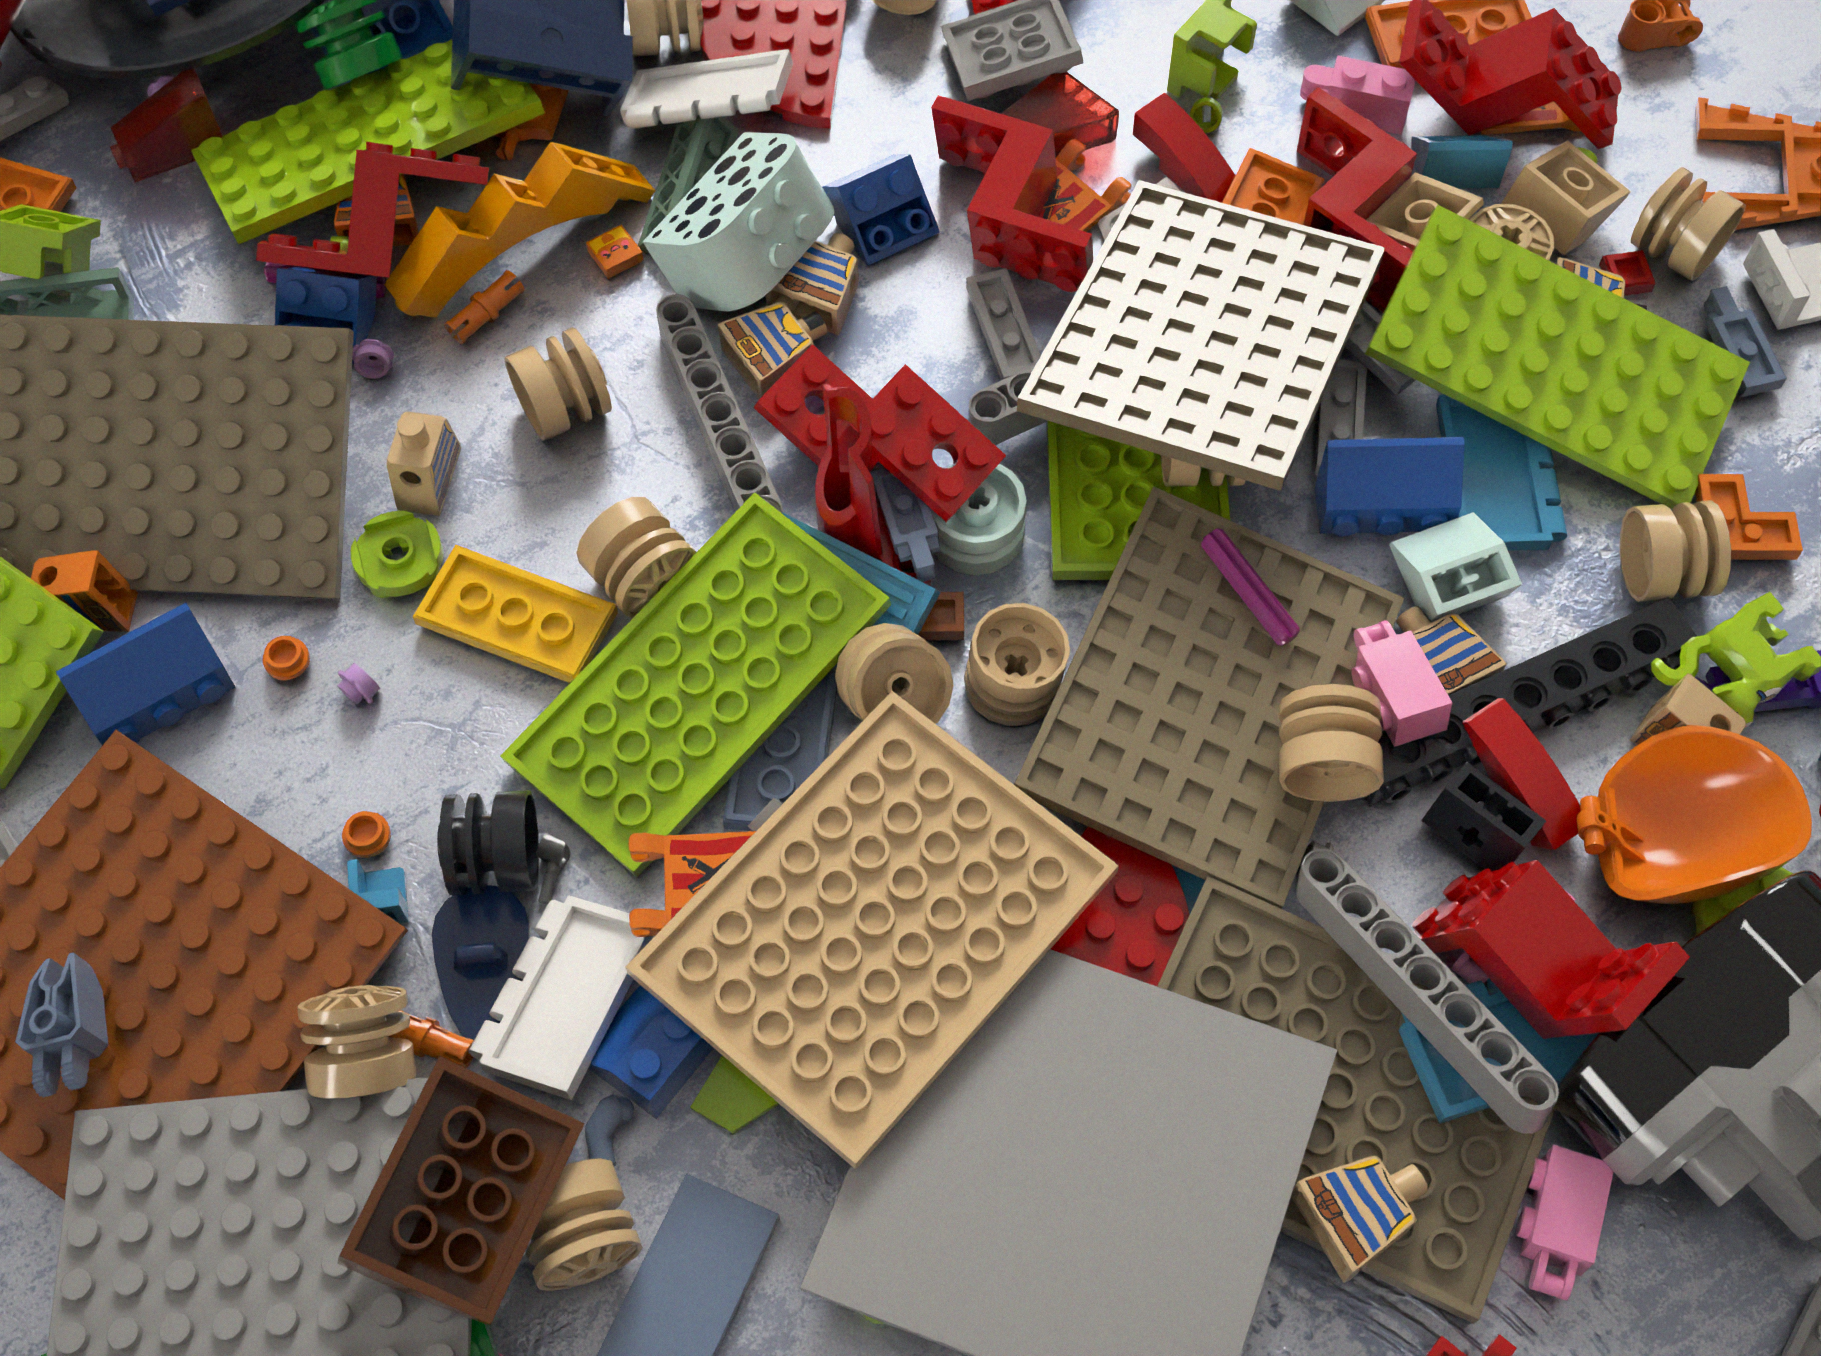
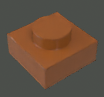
(945, 618)

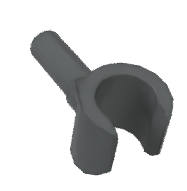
(557, 855)

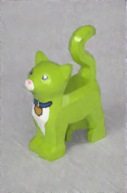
(1745, 655)

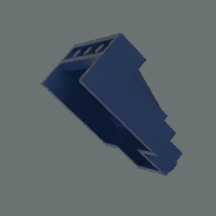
(545, 44)

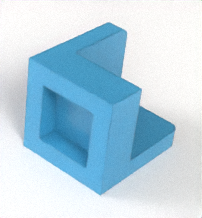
(381, 888)

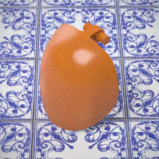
(1694, 816)

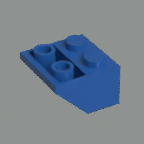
(882, 207)
(325, 299)

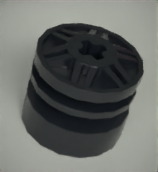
(479, 843)

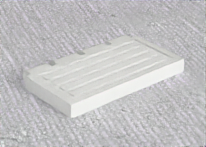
(706, 89)
(565, 998)

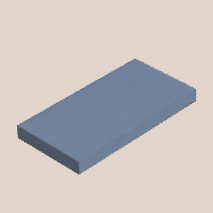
(784, 757)
(692, 1275)

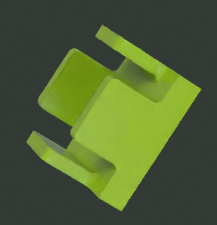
(1200, 43)
(41, 235)

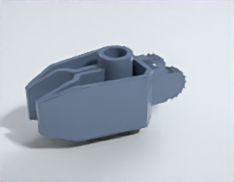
(63, 1024)

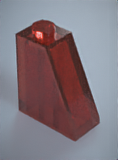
(1069, 110)
(165, 128)

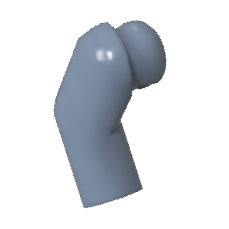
(602, 1124)

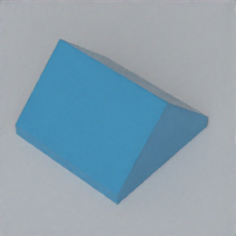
(1462, 159)

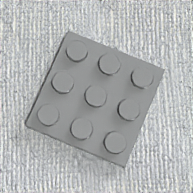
(1011, 46)

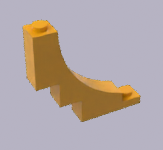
(458, 244)

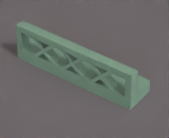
(687, 163)
(82, 303)

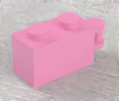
(1367, 88)
(1403, 681)
(1563, 1218)

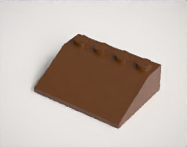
(461, 1192)

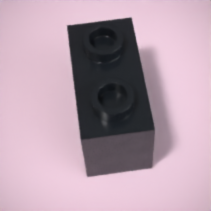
(1482, 819)

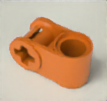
(1656, 24)

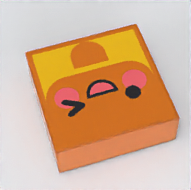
(614, 251)

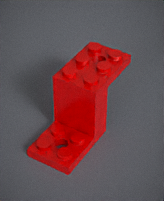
(1511, 72)
(1364, 175)
(1015, 187)
(371, 211)
(905, 429)
(1547, 951)

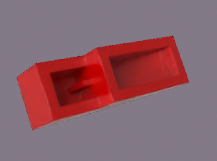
(1183, 149)
(1525, 770)

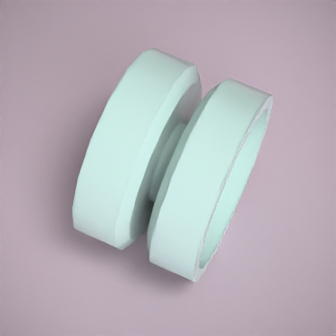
(986, 528)

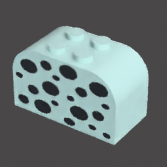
(742, 224)

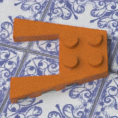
(1799, 161)

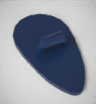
(475, 952)

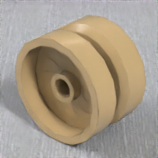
(893, 660)

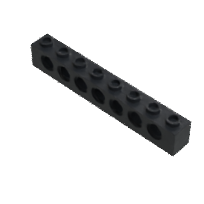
(1655, 629)

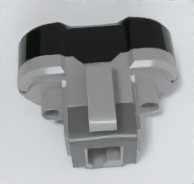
(1721, 1064)

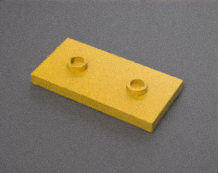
(515, 614)

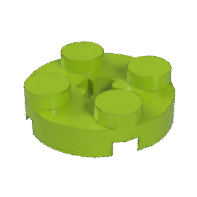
(401, 576)

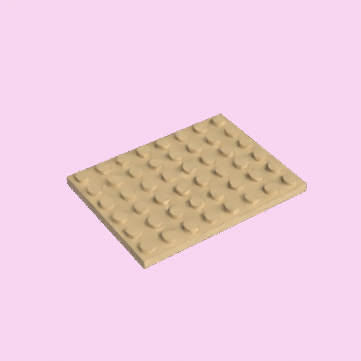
(872, 926)

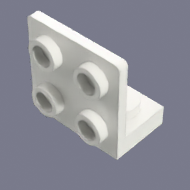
(1786, 279)

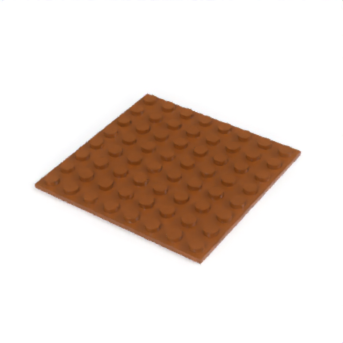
(194, 935)

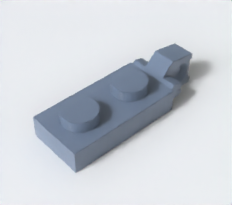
(1742, 335)
(908, 523)

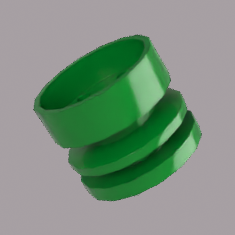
(348, 41)

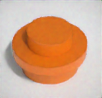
(285, 658)
(366, 834)

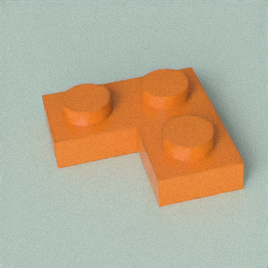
(1751, 533)

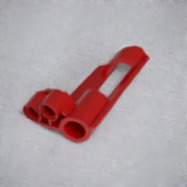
(847, 492)

